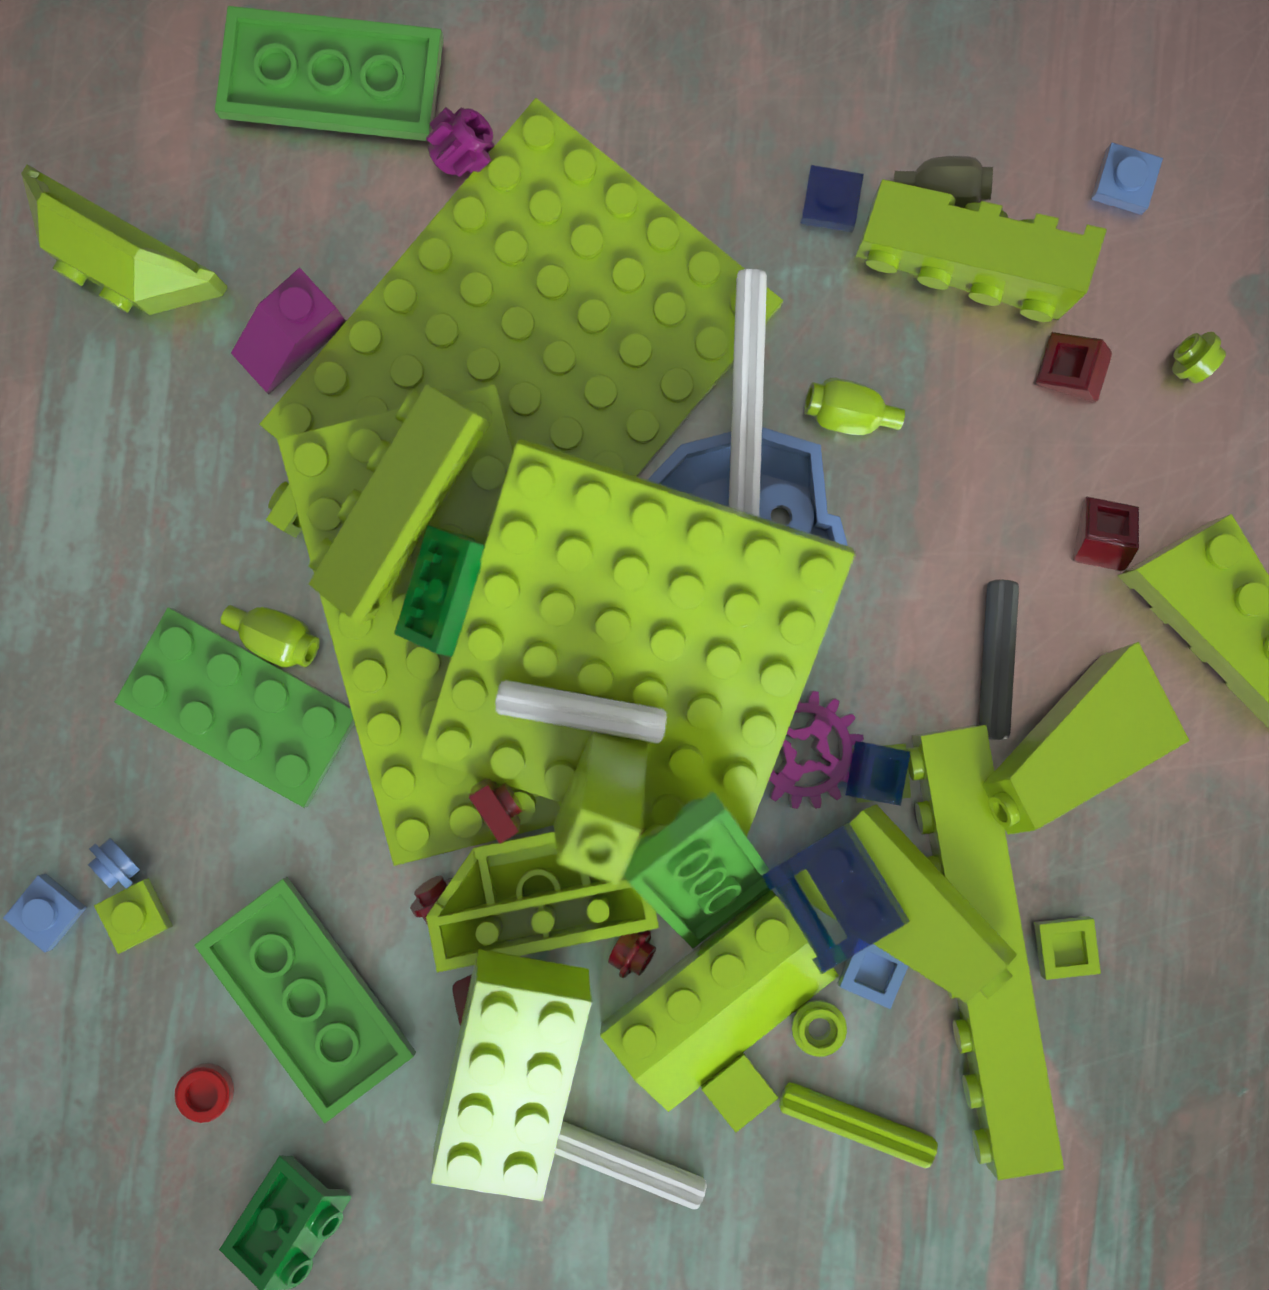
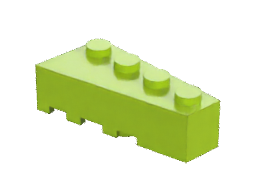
(980, 250)
(1217, 602)

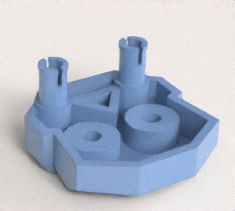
(788, 479)

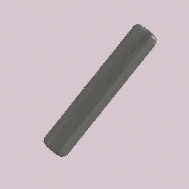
(999, 658)

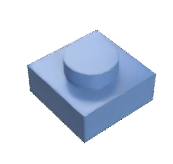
(1126, 178)
(44, 912)
(873, 975)

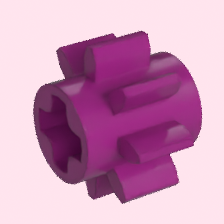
(460, 141)

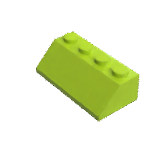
(397, 503)
(715, 1002)

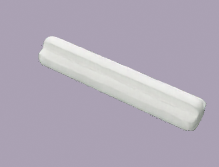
(581, 711)
(630, 1166)

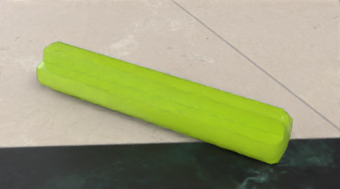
(858, 1125)

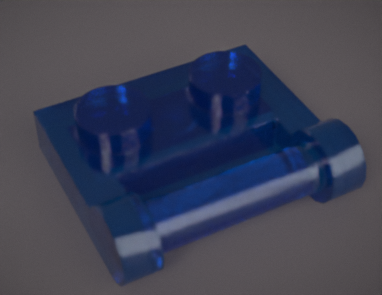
(851, 890)

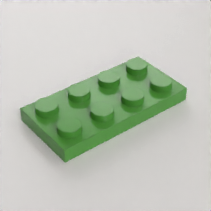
(329, 73)
(237, 707)
(698, 870)
(305, 999)

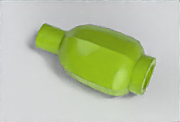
(850, 407)
(273, 635)

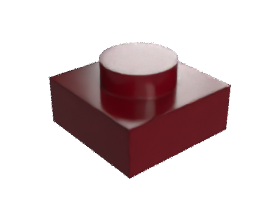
(497, 807)

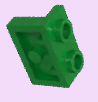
(440, 590)
(284, 1226)

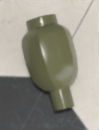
(952, 175)

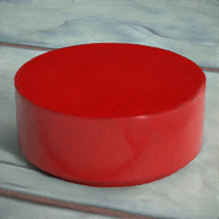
(204, 1092)

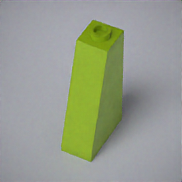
(1089, 741)
(603, 807)
(945, 933)

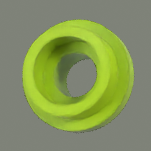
(1198, 357)
(824, 1044)

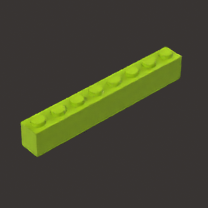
(1002, 1032)

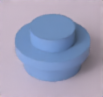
(112, 864)

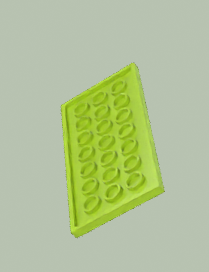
(386, 677)

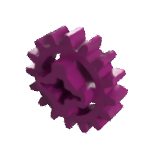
(835, 769)

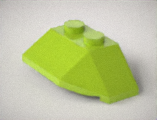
(113, 253)
(525, 903)

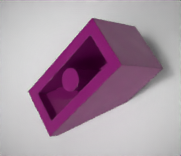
(286, 330)

